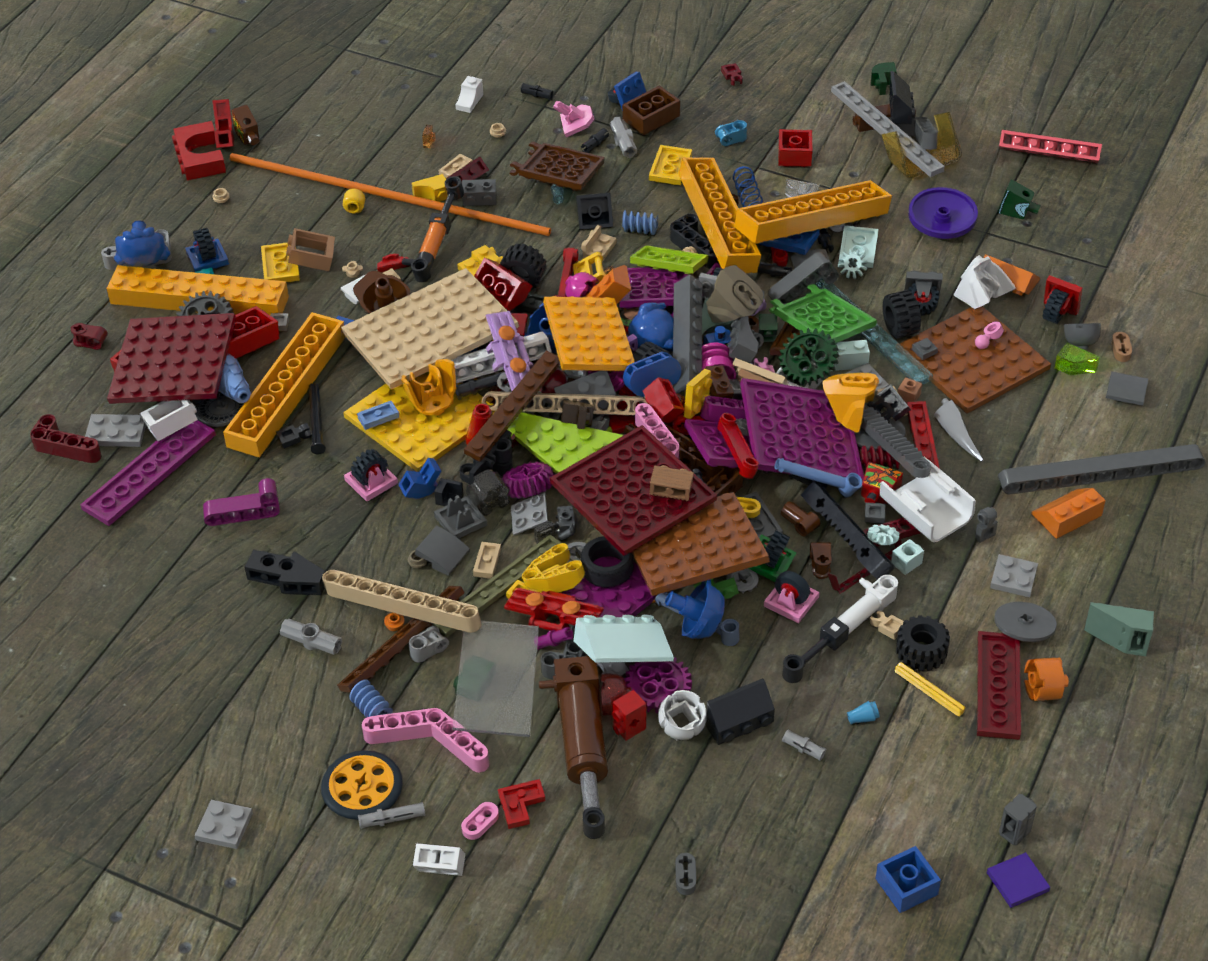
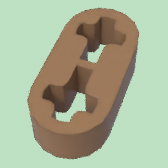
(1118, 347)

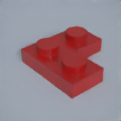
(516, 798)

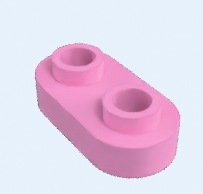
(478, 821)

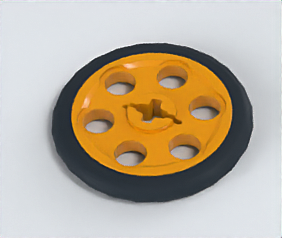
(342, 767)

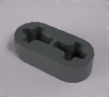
(681, 873)

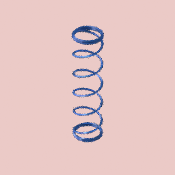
(746, 185)

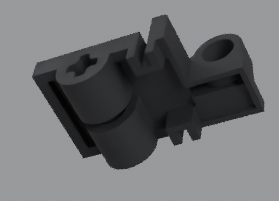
(497, 459)

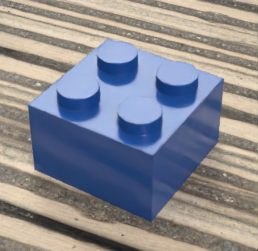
(908, 879)

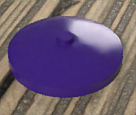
(943, 212)

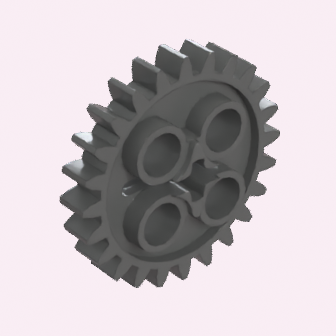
(202, 303)

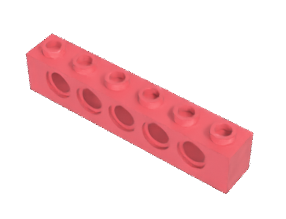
(1050, 146)

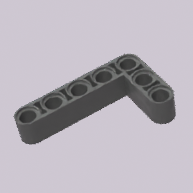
(922, 130)

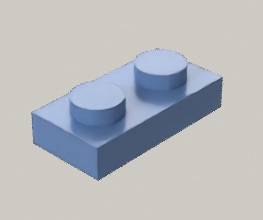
(378, 415)

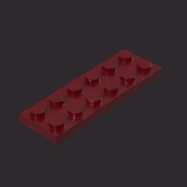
(998, 686)

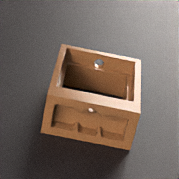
(314, 241)

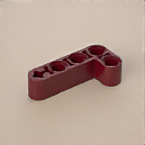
(49, 440)

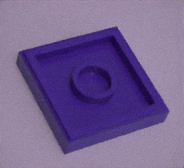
(1018, 880)

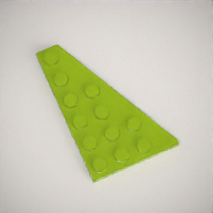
(558, 442)

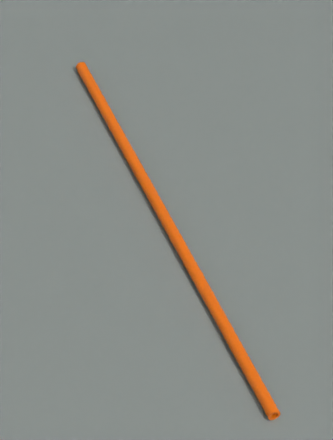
(390, 194)

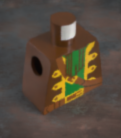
(246, 132)

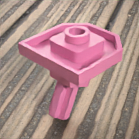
(574, 118)

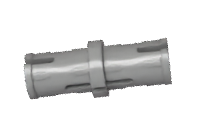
(804, 745)

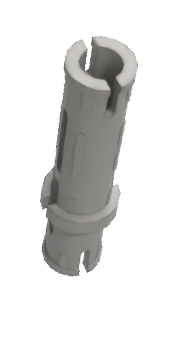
(391, 815)

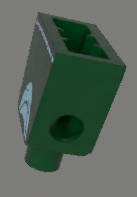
(1018, 201)

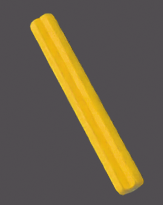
(930, 689)

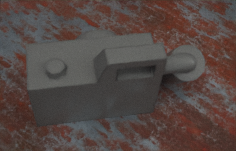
(565, 522)

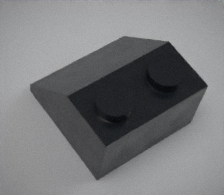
(594, 210)

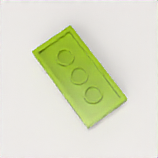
(668, 259)

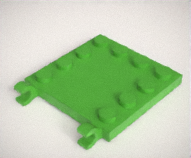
(825, 312)

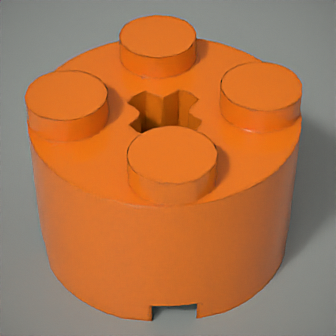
(1045, 679)

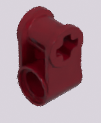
(89, 336)

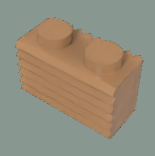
(671, 482)

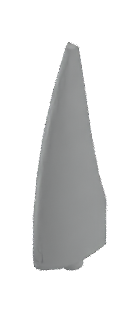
(953, 423)

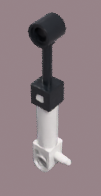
(836, 630)

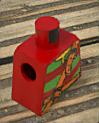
(874, 476)

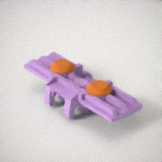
(504, 349)

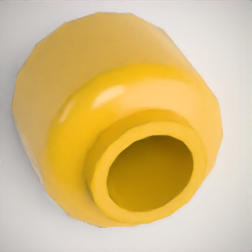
(354, 201)

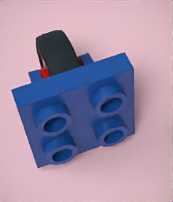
(627, 89)

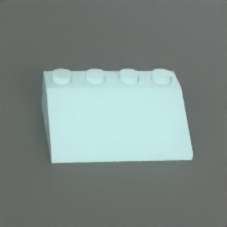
(622, 639)

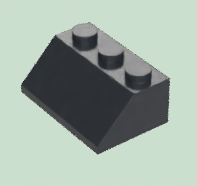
(900, 100)
(740, 712)

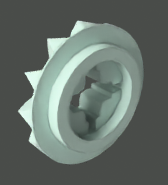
(883, 534)

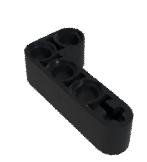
(685, 234)

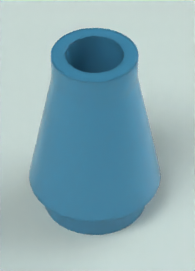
(864, 713)

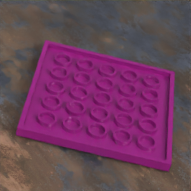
(797, 427)

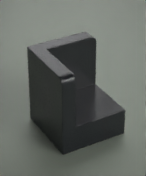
(447, 489)

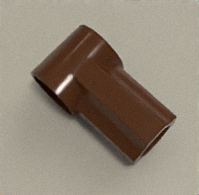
(803, 521)

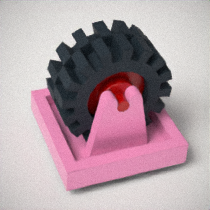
(370, 475)

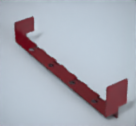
(834, 582)

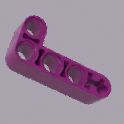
(714, 407)
(244, 507)

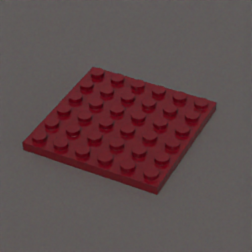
(172, 358)
(614, 490)

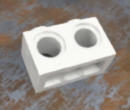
(439, 859)

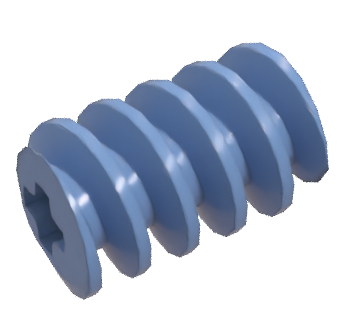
(640, 223)
(369, 700)

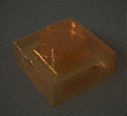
(428, 136)

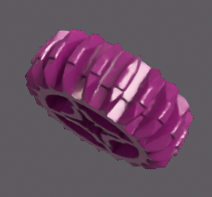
(528, 479)

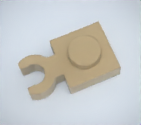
(887, 626)

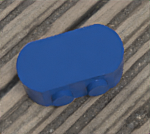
(645, 371)

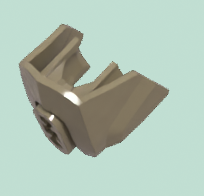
(733, 296)

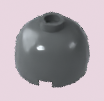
(1082, 334)

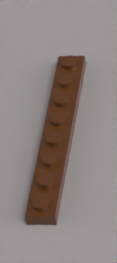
(512, 406)
(393, 646)

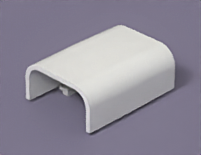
(932, 504)

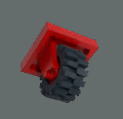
(1060, 299)

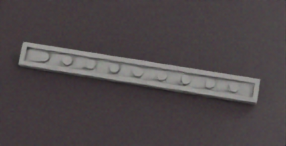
(882, 125)

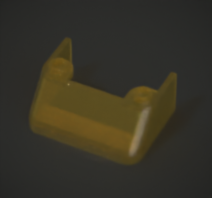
(947, 150)

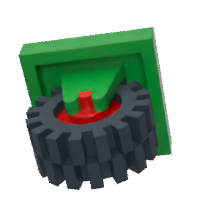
(779, 556)

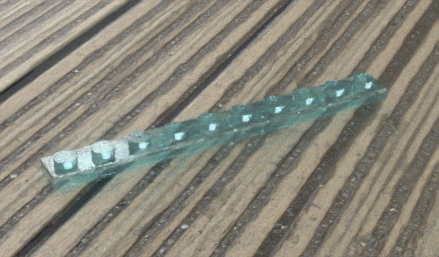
(886, 344)

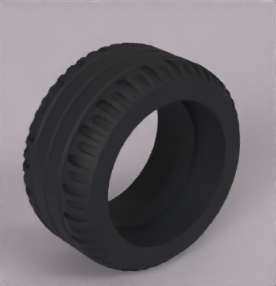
(605, 576)

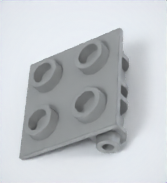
(529, 513)

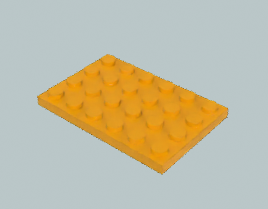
(588, 333)

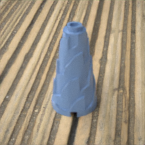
(232, 381)

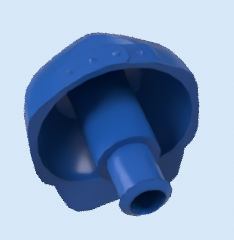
(701, 610)

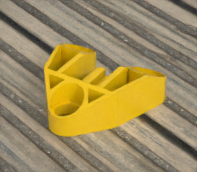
(553, 571)

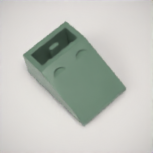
(1121, 627)

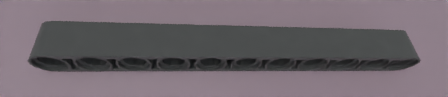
(1101, 469)

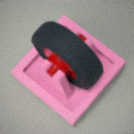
(791, 596)

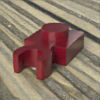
(732, 72)

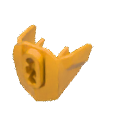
(433, 388)
(848, 396)

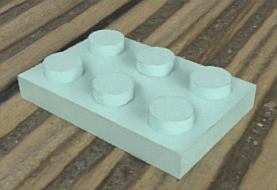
(862, 239)

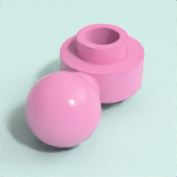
(992, 331)

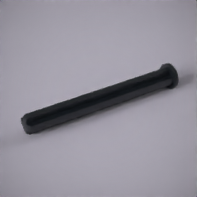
(316, 423)

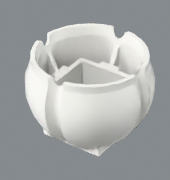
(690, 705)

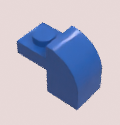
(420, 483)

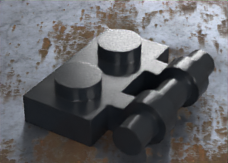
(892, 401)

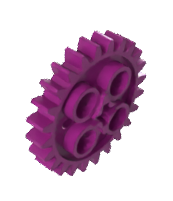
(657, 680)

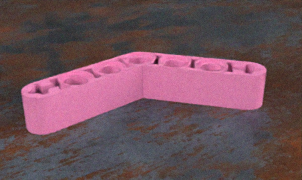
(651, 421)
(424, 724)

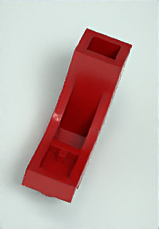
(223, 122)

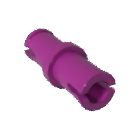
(554, 638)

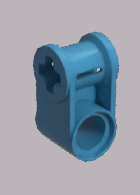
(733, 133)

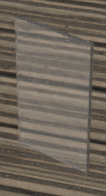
(496, 679)

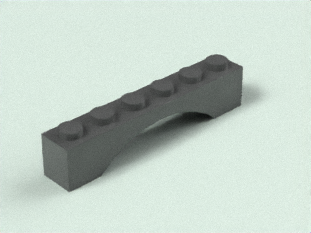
(743, 343)

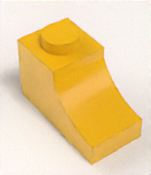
(431, 188)

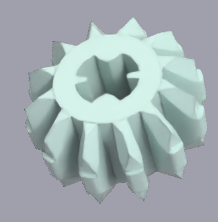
(859, 264)

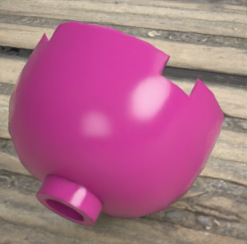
(580, 284)

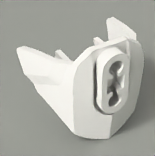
(981, 282)

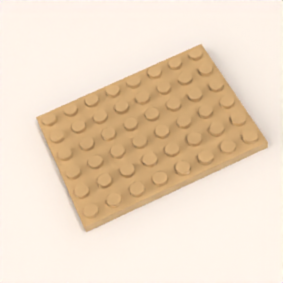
(425, 327)

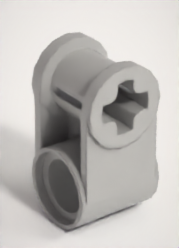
(426, 644)

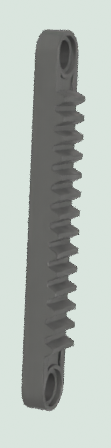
(895, 443)

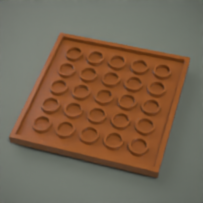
(974, 374)
(701, 548)

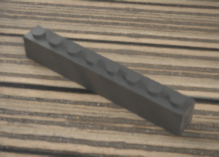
(687, 330)

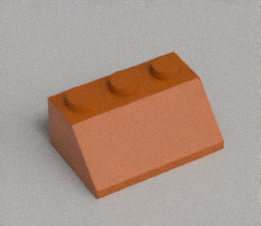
(1022, 279)
(613, 285)
(1070, 511)

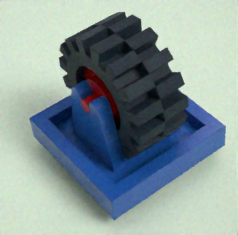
(206, 251)

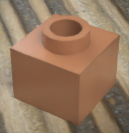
(910, 390)

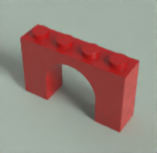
(193, 164)

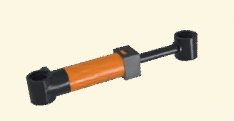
(439, 226)

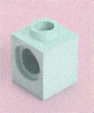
(907, 556)

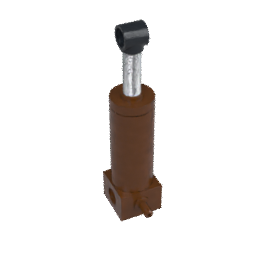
(582, 730)

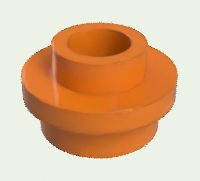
(394, 625)

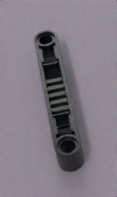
(866, 551)

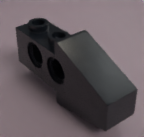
(292, 574)

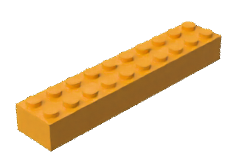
(812, 211)
(718, 213)
(170, 288)
(284, 385)

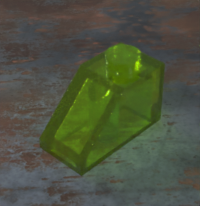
(1076, 360)

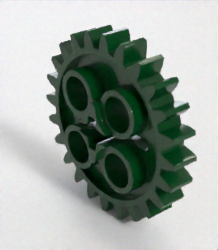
(824, 347)

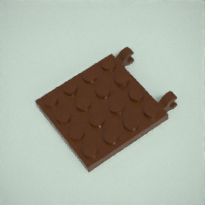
(558, 166)

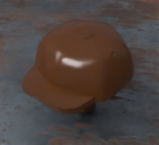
(379, 290)

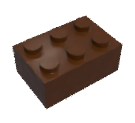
(651, 110)

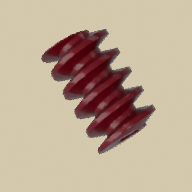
(878, 457)

